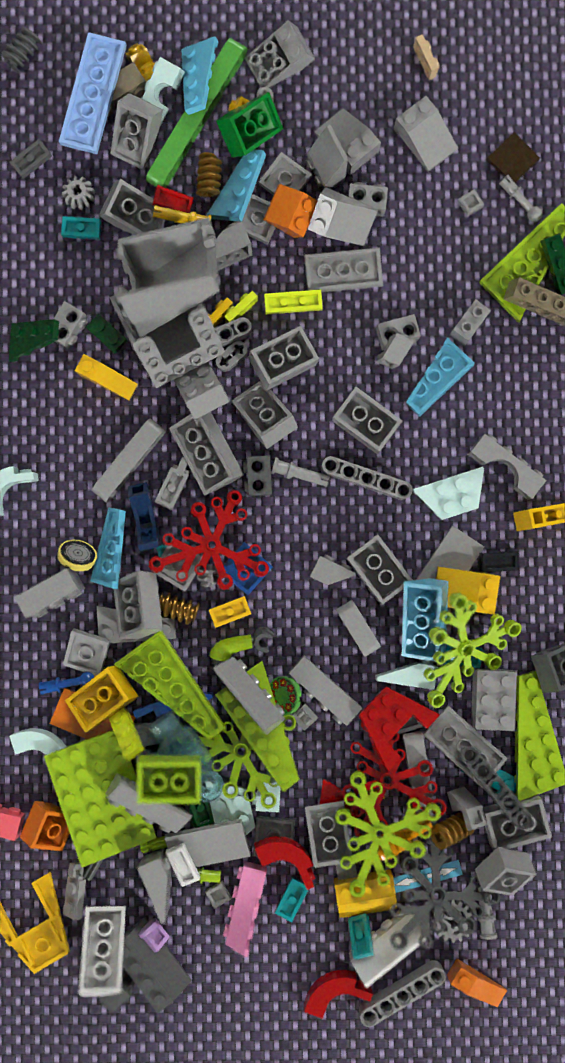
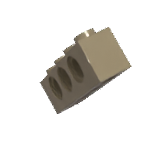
(536, 299)

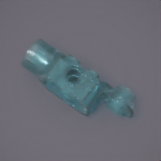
(183, 740)

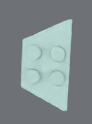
(453, 494)
(233, 809)

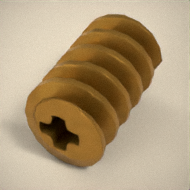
(207, 175)
(176, 608)
(450, 831)

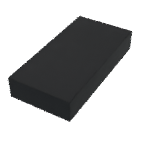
(499, 561)

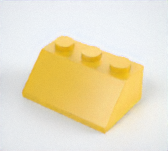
(375, 899)

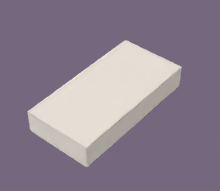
(182, 864)

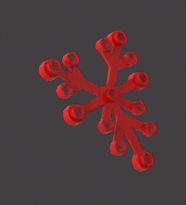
(189, 552)
(417, 793)

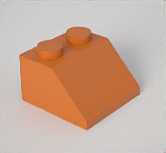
(290, 211)
(45, 827)

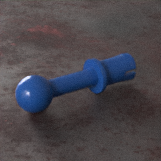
(57, 684)

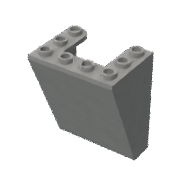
(167, 273)
(176, 345)

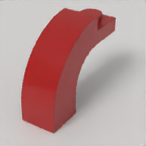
(286, 849)
(332, 985)

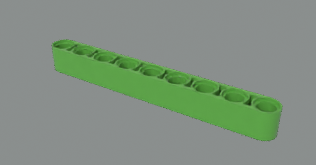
(190, 125)

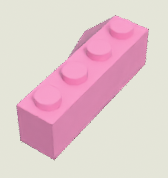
(245, 907)

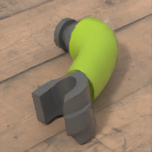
(227, 647)

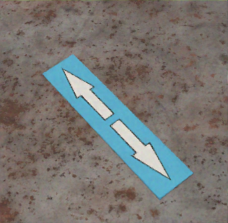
(447, 871)

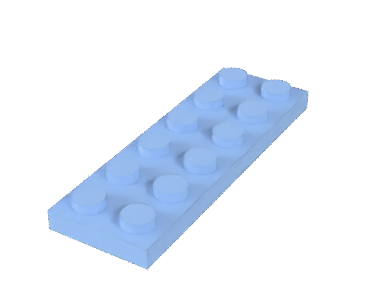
(92, 93)

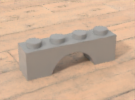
(526, 481)

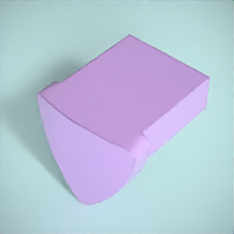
(154, 935)

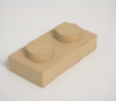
(428, 62)

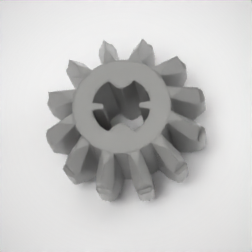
(74, 187)

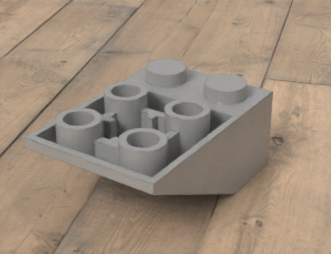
(279, 56)

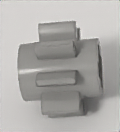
(210, 576)

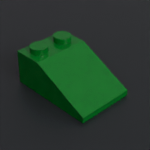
(250, 125)

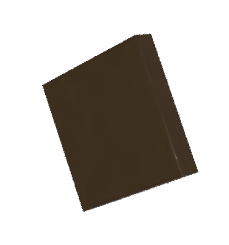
(513, 158)

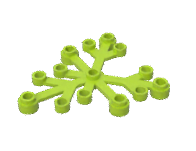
(464, 647)
(256, 779)
(370, 855)

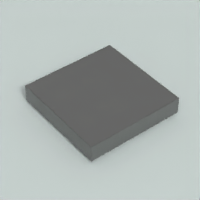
(273, 826)

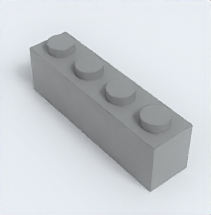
(325, 690)

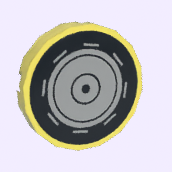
(77, 555)

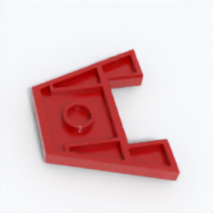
(386, 716)

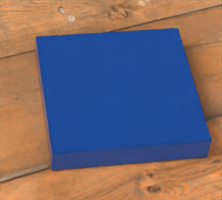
(248, 585)

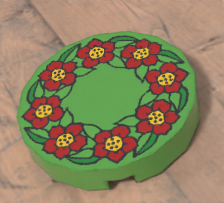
(286, 693)

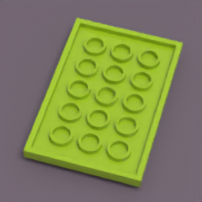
(81, 779)

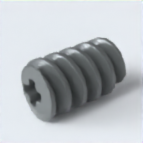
(20, 48)

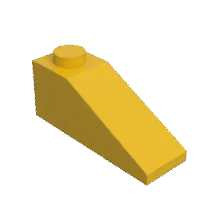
(105, 377)
(539, 517)

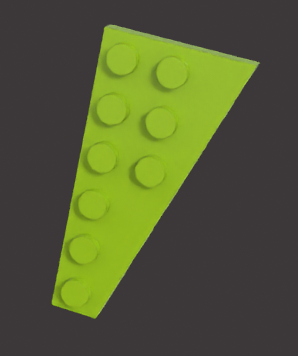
(524, 261)
(167, 678)
(270, 748)
(536, 748)

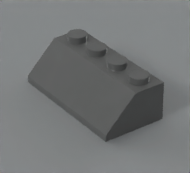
(155, 973)

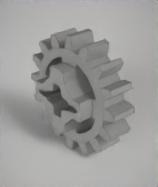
(451, 928)

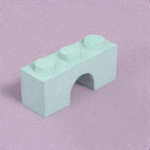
(164, 75)

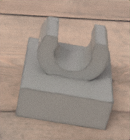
(305, 716)

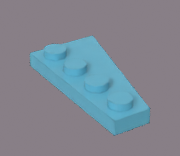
(197, 67)
(236, 193)
(440, 376)
(108, 561)

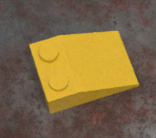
(475, 586)
(101, 698)

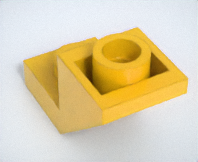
(140, 56)

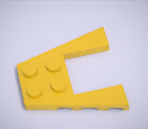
(45, 941)

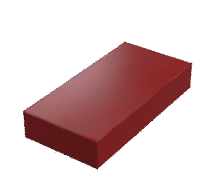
(172, 200)

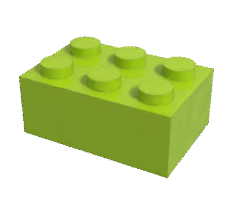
(168, 779)

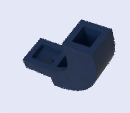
(144, 516)

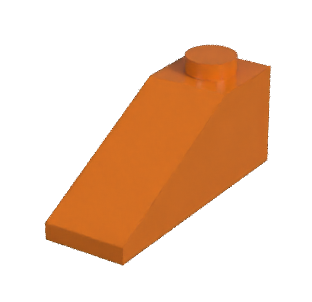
(475, 983)

